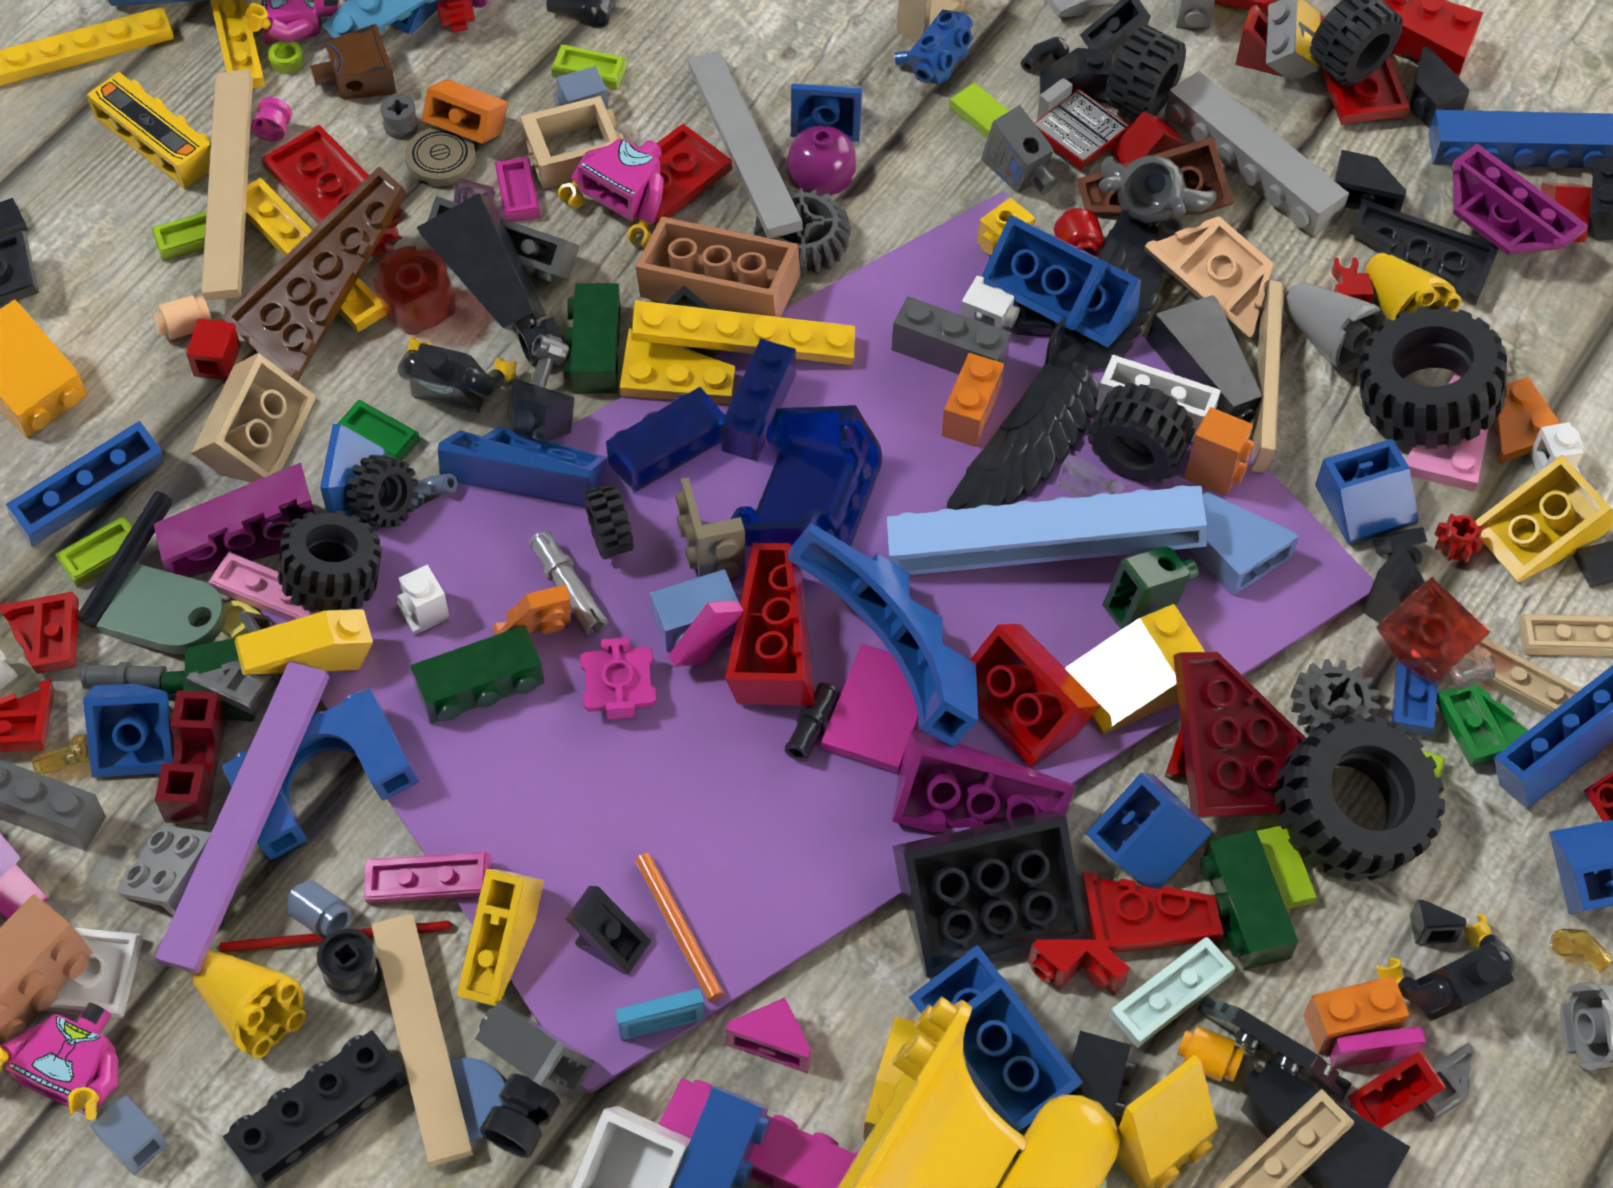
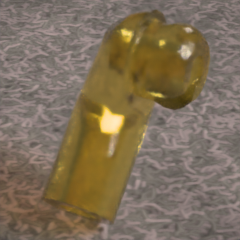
(63, 758)
(1582, 945)

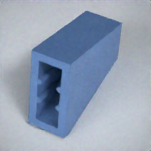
(1241, 544)

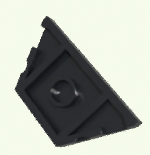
(1288, 1054)

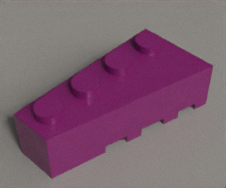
(238, 522)

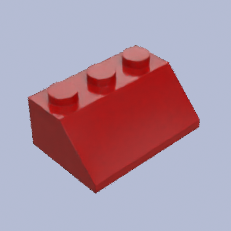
(1028, 694)

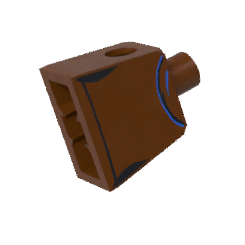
(357, 65)

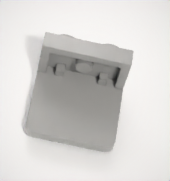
(164, 867)

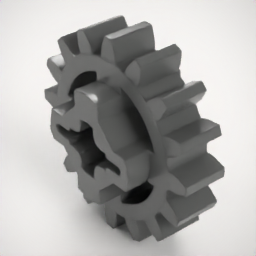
(1322, 686)

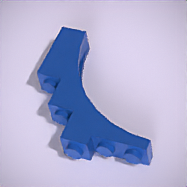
(879, 593)

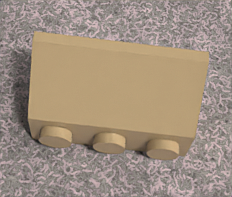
(254, 421)

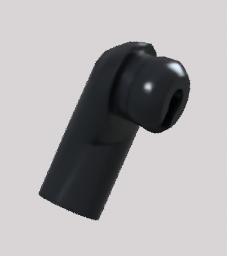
(1053, 46)

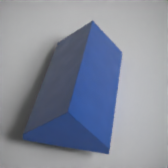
(1063, 282)
(521, 465)
(1002, 1043)

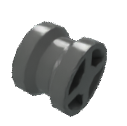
(399, 116)

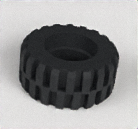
(1433, 341)
(1398, 771)

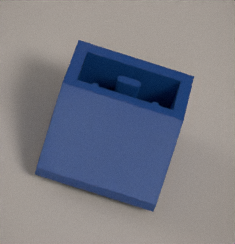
(1368, 491)
(1149, 831)
(1585, 865)

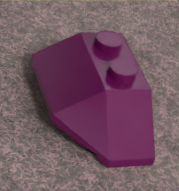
(1509, 207)

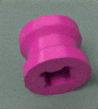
(271, 119)

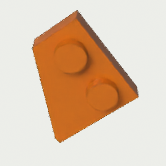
(1521, 419)
(540, 611)

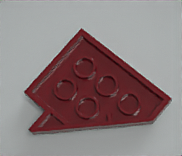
(1230, 739)

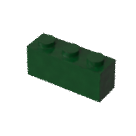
(593, 338)
(478, 674)
(1248, 900)

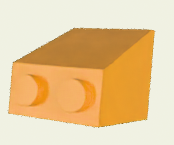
(34, 374)

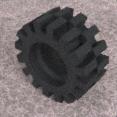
(397, 493)
(608, 520)

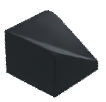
(1435, 924)

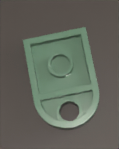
(161, 611)

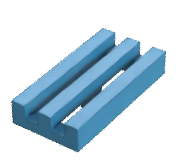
(660, 1014)

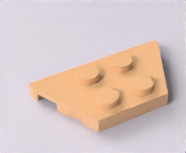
(1218, 263)

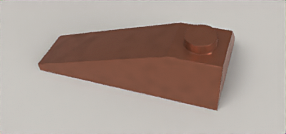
(1200, 170)

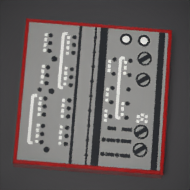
(1081, 129)

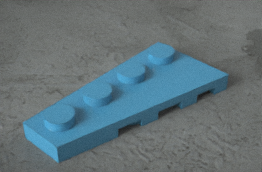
(362, 13)

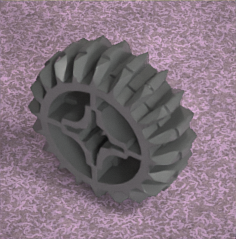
(824, 231)

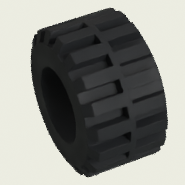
(1355, 39)
(1145, 72)
(1141, 432)
(329, 561)

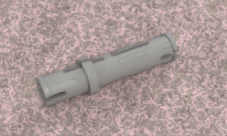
(560, 571)

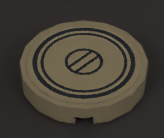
(439, 157)

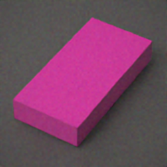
(517, 189)
(705, 633)
(1376, 1046)

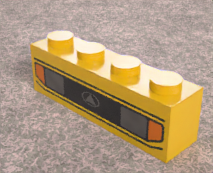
(151, 129)

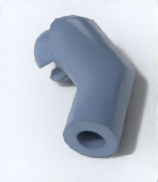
(434, 486)

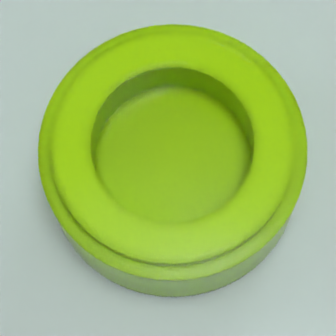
(285, 57)

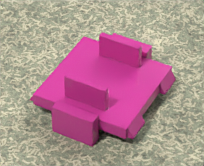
(618, 678)

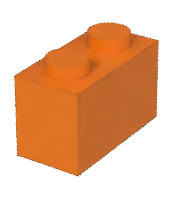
(464, 111)
(972, 399)
(1220, 452)
(1355, 1010)

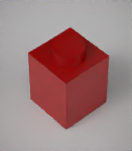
(213, 349)

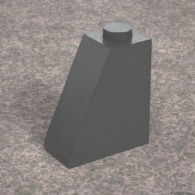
(533, 1050)

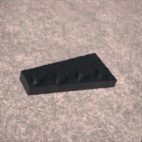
(1434, 248)

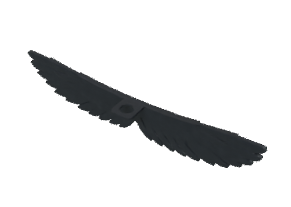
(1064, 390)

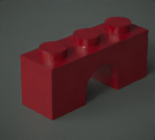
(188, 782)

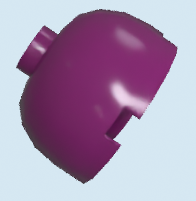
(821, 160)

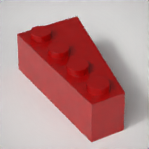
(1440, 25)
(770, 638)

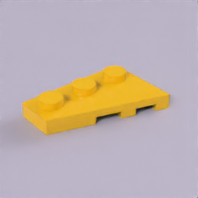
(671, 370)

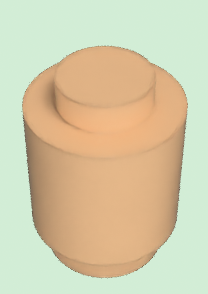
(180, 316)

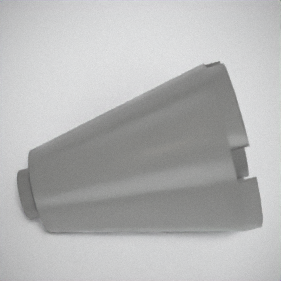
(1333, 322)
(1589, 1024)

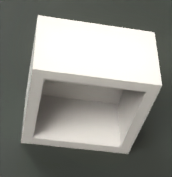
(631, 1153)

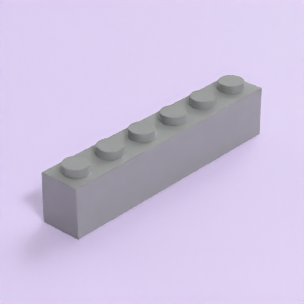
(1257, 153)

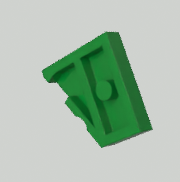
(1478, 722)

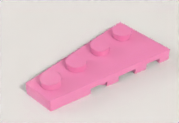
(1450, 466)

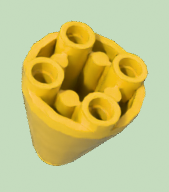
(1406, 287)
(250, 1001)

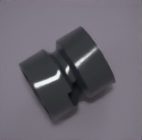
(349, 966)
(518, 1118)

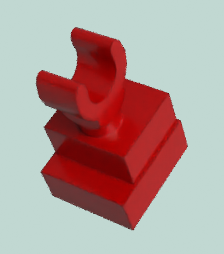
(1352, 283)

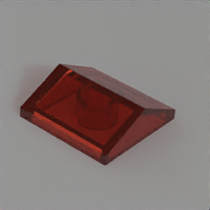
(1431, 631)

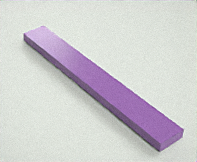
(242, 819)

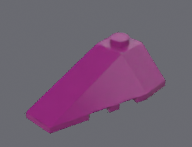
(969, 787)

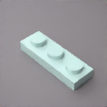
(1172, 992)

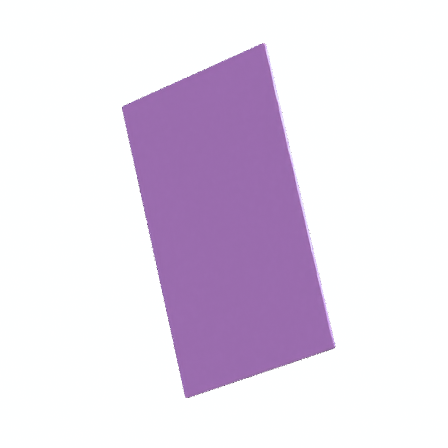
(748, 840)

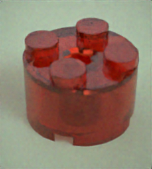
(415, 289)

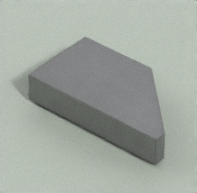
(232, 686)
(1454, 1074)

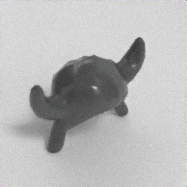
(1152, 189)

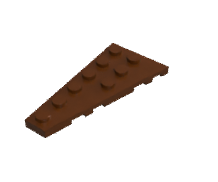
(303, 293)

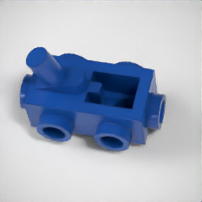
(939, 47)

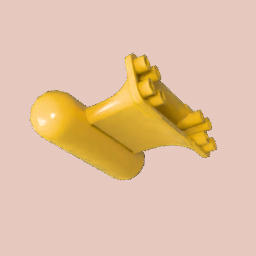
(950, 1137)

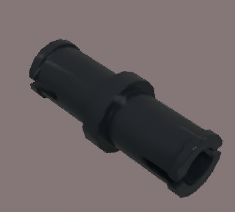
(812, 722)

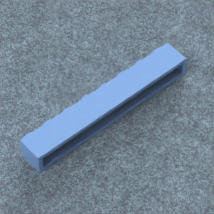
(1048, 530)

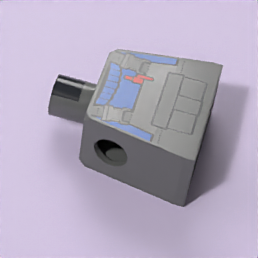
(1019, 152)

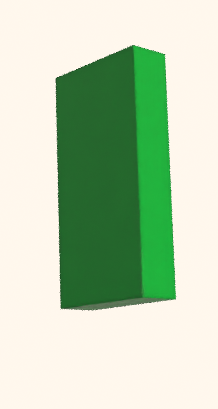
(381, 429)

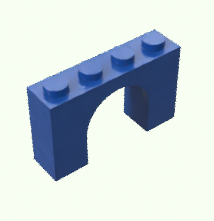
(351, 727)

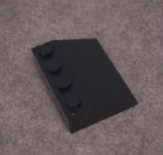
(991, 889)

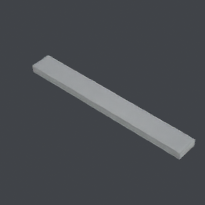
(745, 145)

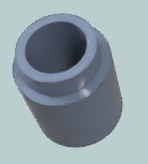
(317, 908)

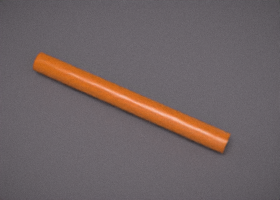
(679, 927)

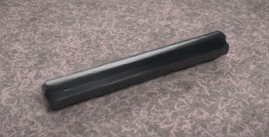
(124, 559)

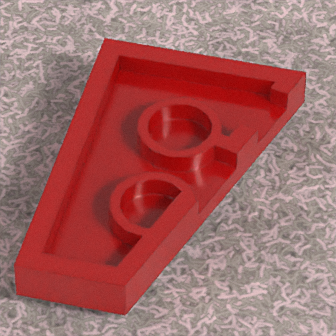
(1146, 917)

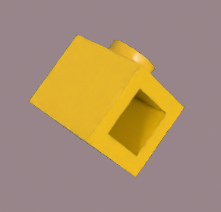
(994, 222)

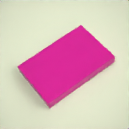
(873, 712)

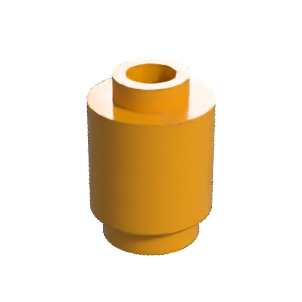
(1216, 1052)

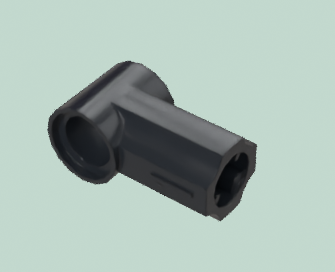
(593, 12)

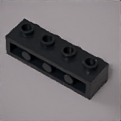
(315, 1109)

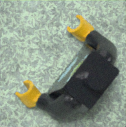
(451, 375)
(1461, 979)

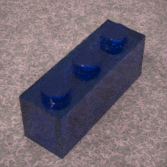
(757, 398)
(665, 439)

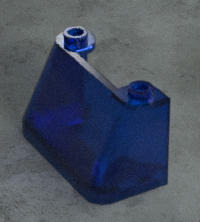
(819, 477)

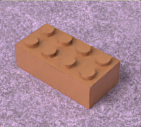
(719, 267)
(36, 961)

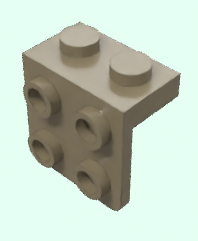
(709, 545)

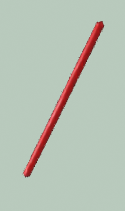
(305, 939)

